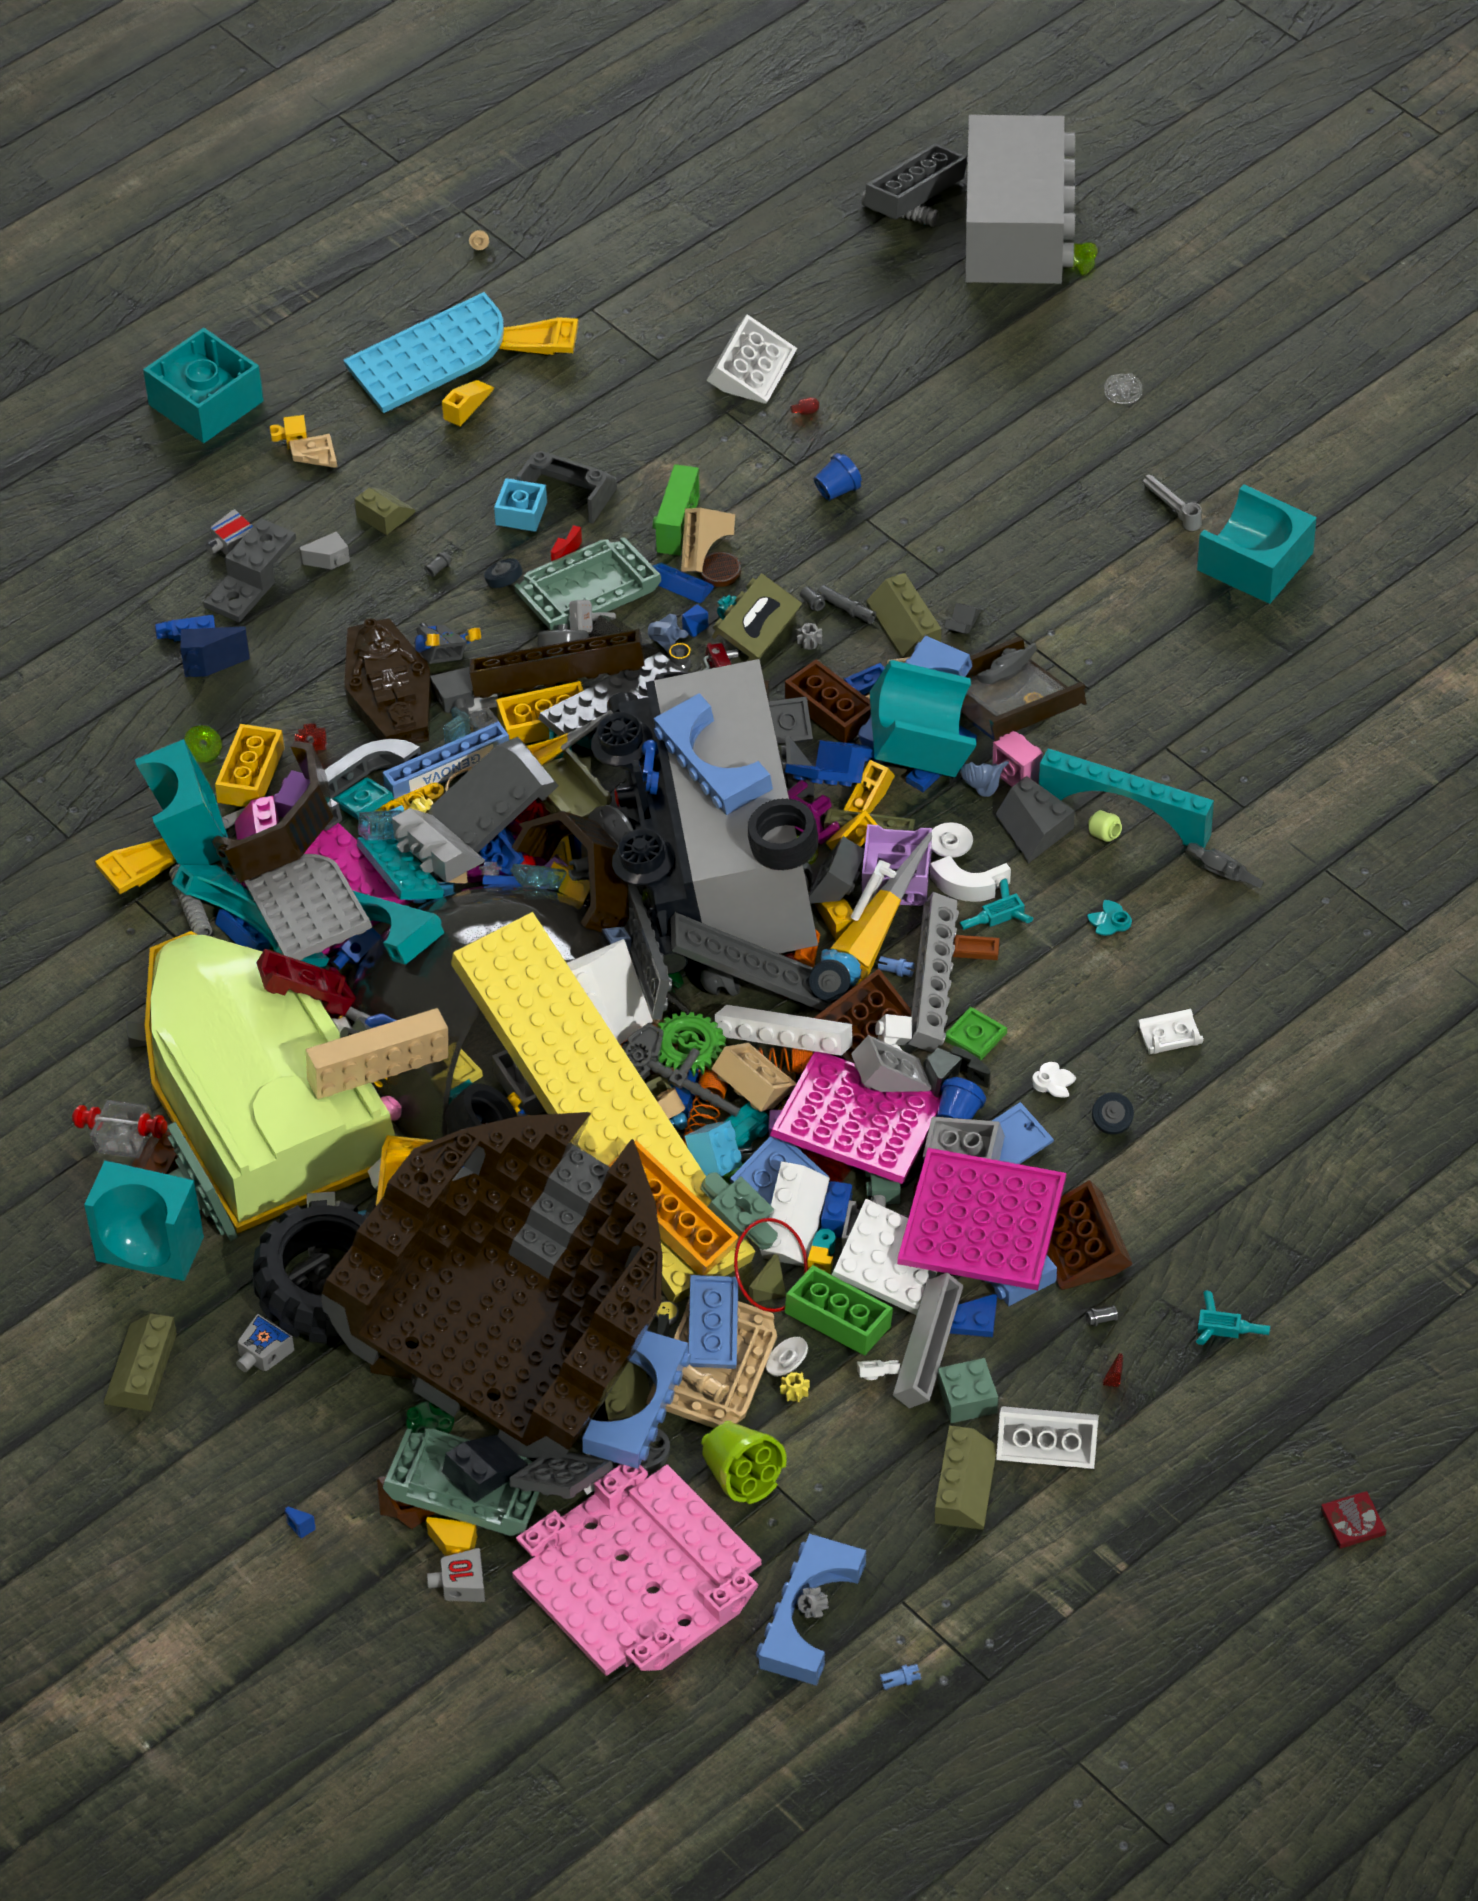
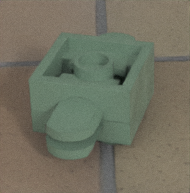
(726, 1205)

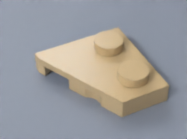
(314, 450)

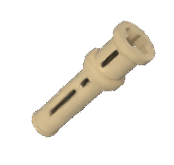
(705, 1383)

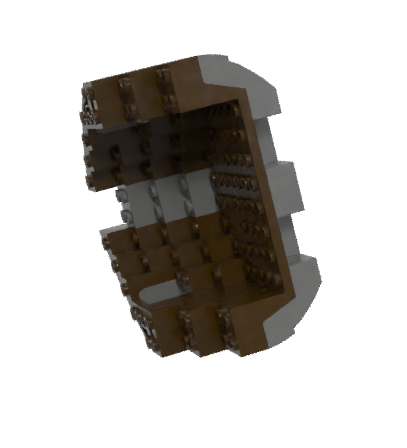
(507, 1276)

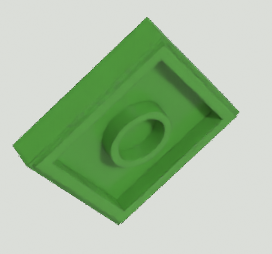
(975, 1033)

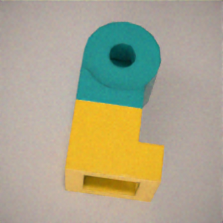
(821, 1250)

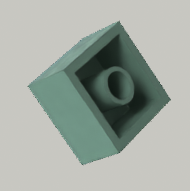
(967, 1390)

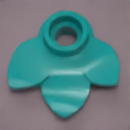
(1110, 919)

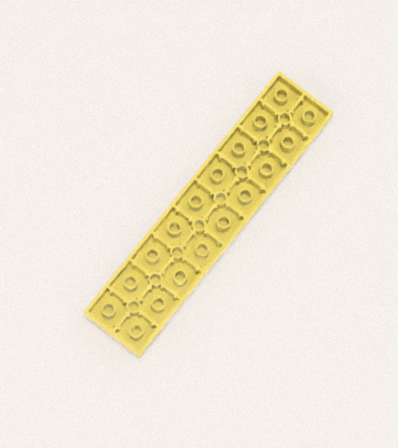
(577, 1063)

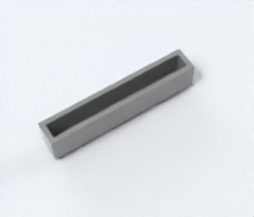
(928, 1340)

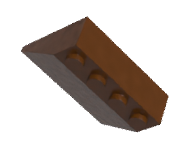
(864, 1008)
(1086, 1239)

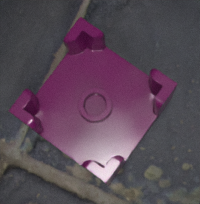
(817, 807)

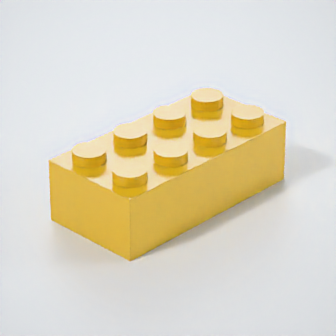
(521, 712)
(249, 765)

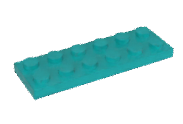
(400, 870)

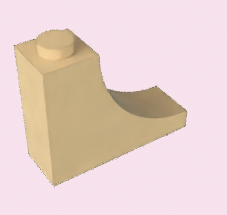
(701, 530)

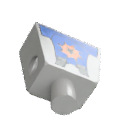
(263, 1345)

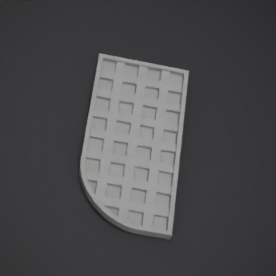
(308, 905)

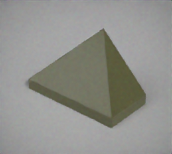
(769, 1282)

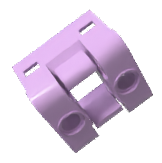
(895, 848)

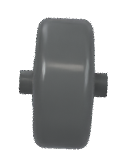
(561, 635)

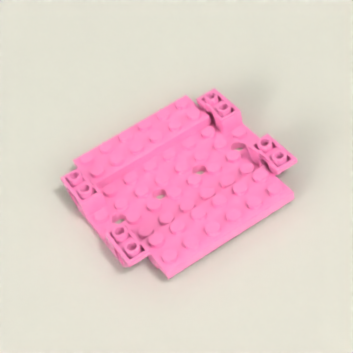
(670, 1545)

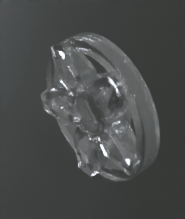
(1123, 388)

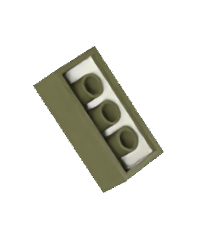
(903, 614)
(142, 1362)
(628, 1394)
(965, 1479)

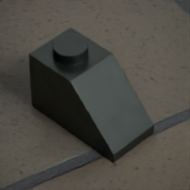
(941, 1066)

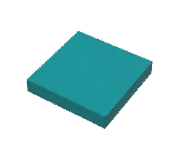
(363, 797)

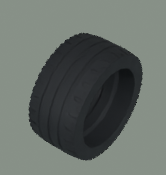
(788, 854)
(480, 1099)

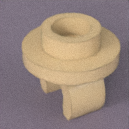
(479, 240)

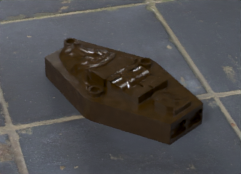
(387, 682)

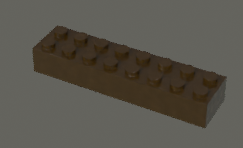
(557, 663)

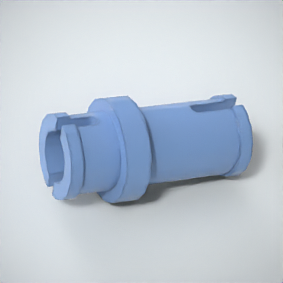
(896, 966)
(900, 1676)

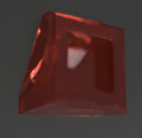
(1113, 1376)

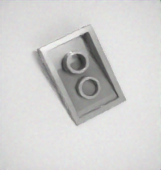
(889, 1068)
(966, 1137)

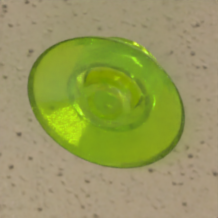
(202, 752)

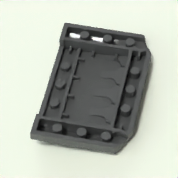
(493, 793)

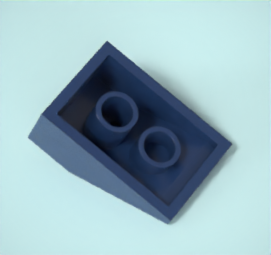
(212, 649)

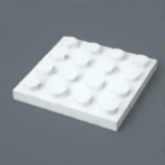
(872, 1255)

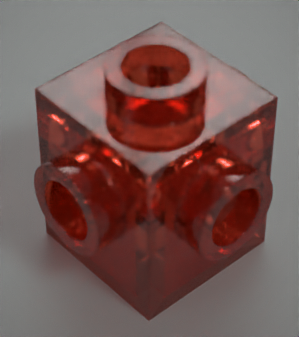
(317, 733)

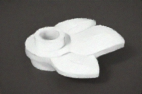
(1053, 1079)

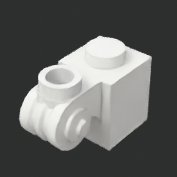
(894, 1030)

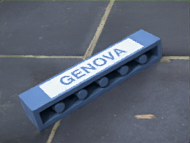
(444, 761)

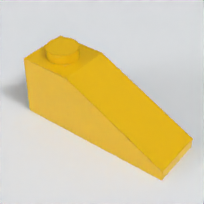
(872, 788)
(836, 916)

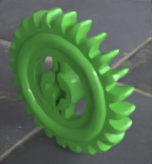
(687, 1040)

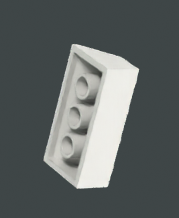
(799, 1203)
(1047, 1437)

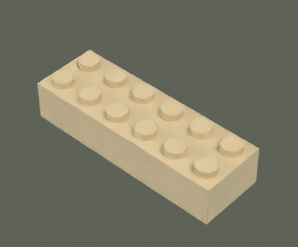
(377, 1053)

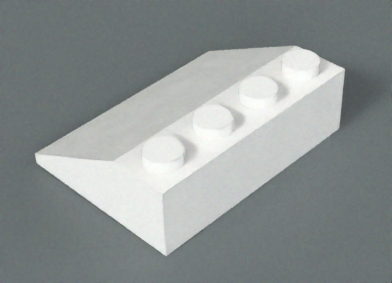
(752, 362)
(613, 988)

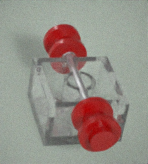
(120, 1127)

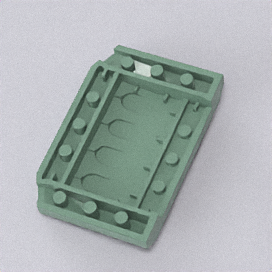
(599, 572)
(419, 1481)

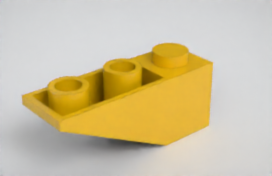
(464, 401)

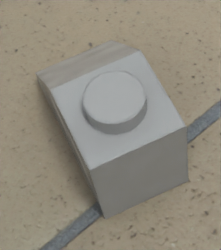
(325, 552)

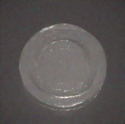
(490, 868)

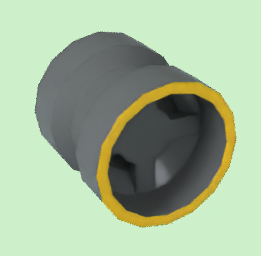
(680, 655)

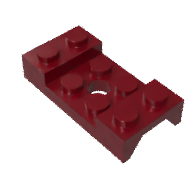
(285, 973)

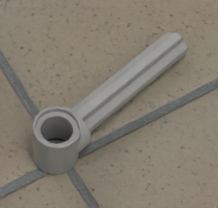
(1188, 513)

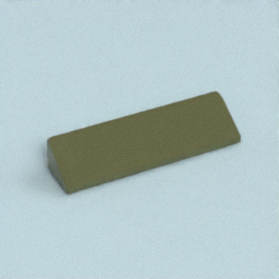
(885, 822)

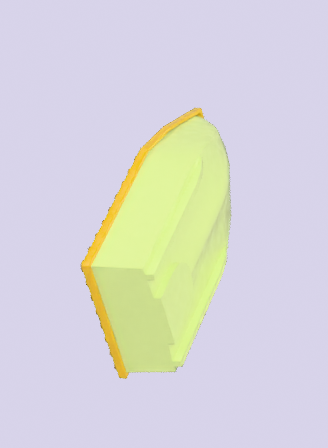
(237, 1082)

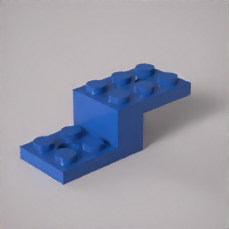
(835, 763)

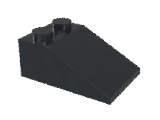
(481, 1466)

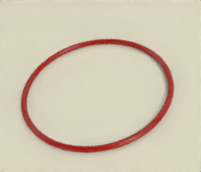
(736, 1259)

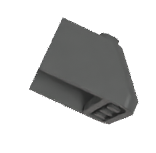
(598, 481)

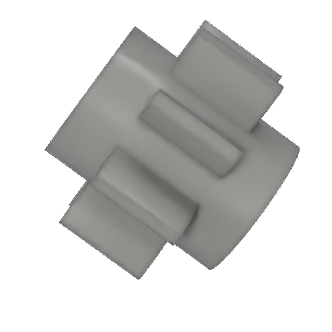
(809, 636)
(812, 1602)

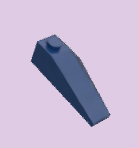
(501, 851)

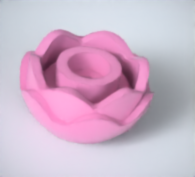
(392, 1106)

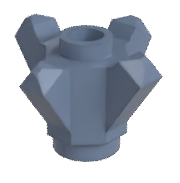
(666, 631)

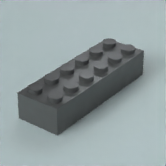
(915, 181)

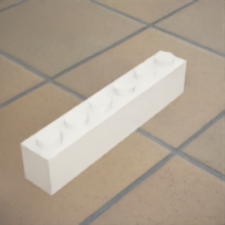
(784, 1030)

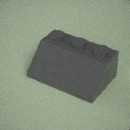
(837, 872)

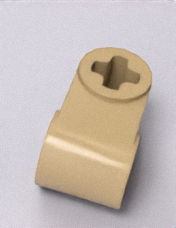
(670, 1102)

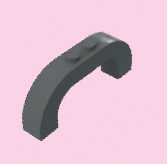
(361, 762)

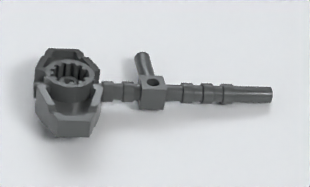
(644, 1053)

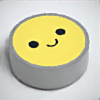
(668, 1308)

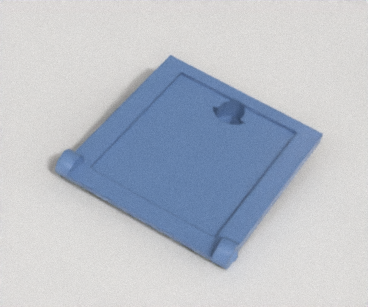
(1021, 1141)

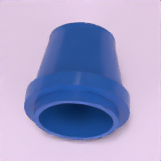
(838, 477)
(960, 1099)

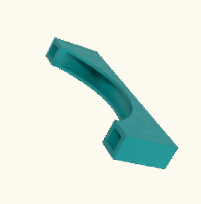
(1183, 811)
(221, 889)
(410, 927)

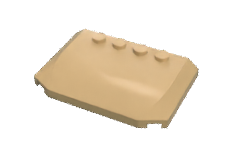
(754, 1346)

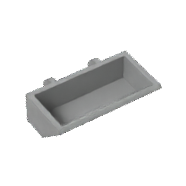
(433, 844)

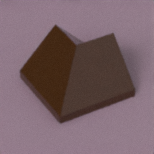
(404, 1512)

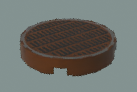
(720, 569)

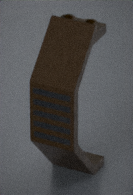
(291, 836)
(608, 892)

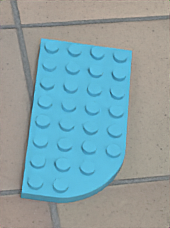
(429, 353)

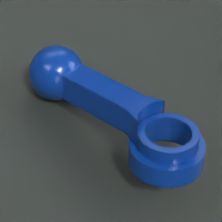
(650, 750)

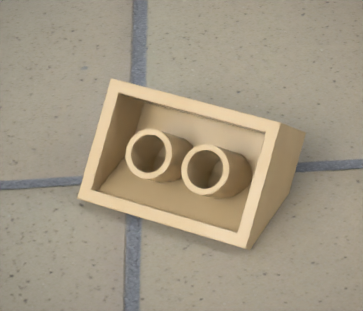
(753, 1076)

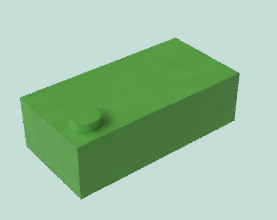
(681, 493)
(838, 1310)

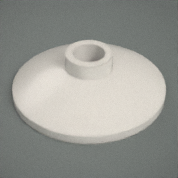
(951, 839)
(787, 1356)

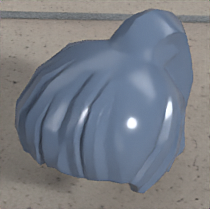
(983, 777)

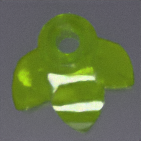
(1084, 259)

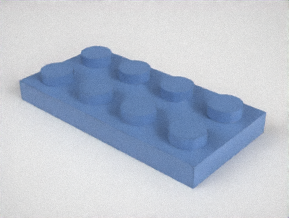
(713, 1321)

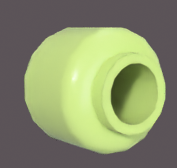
(1104, 825)

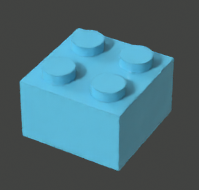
(520, 504)
(715, 1148)

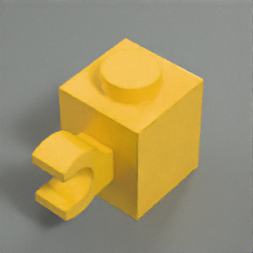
(293, 430)

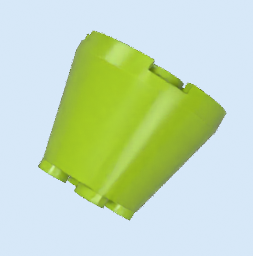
(743, 1461)

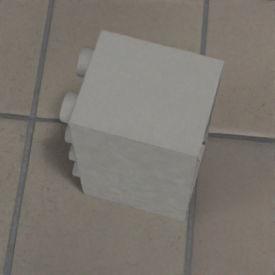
(1019, 199)

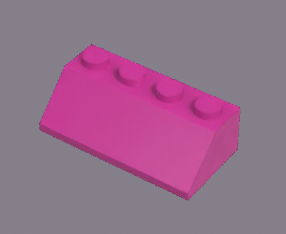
(256, 817)

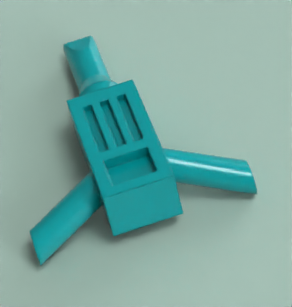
(999, 911)
(1223, 1324)

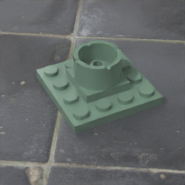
(206, 1195)

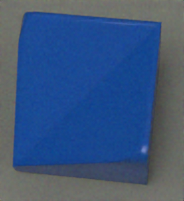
(695, 620)
(299, 1521)

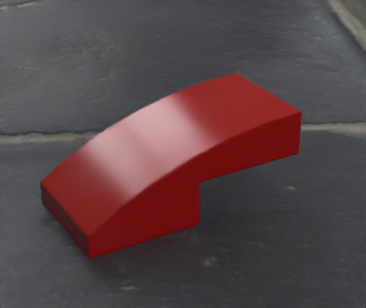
(566, 546)

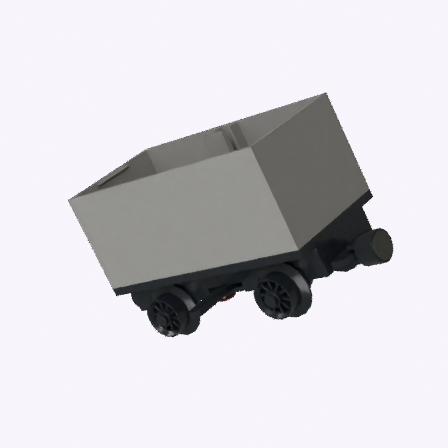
(683, 845)

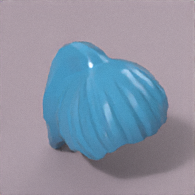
(846, 959)

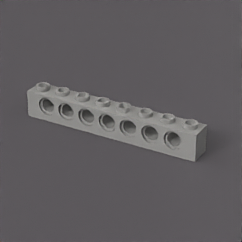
(933, 972)

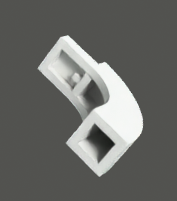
(967, 885)

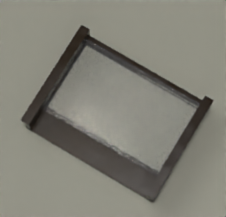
(1018, 701)

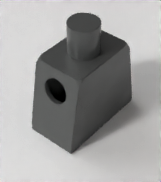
(453, 690)

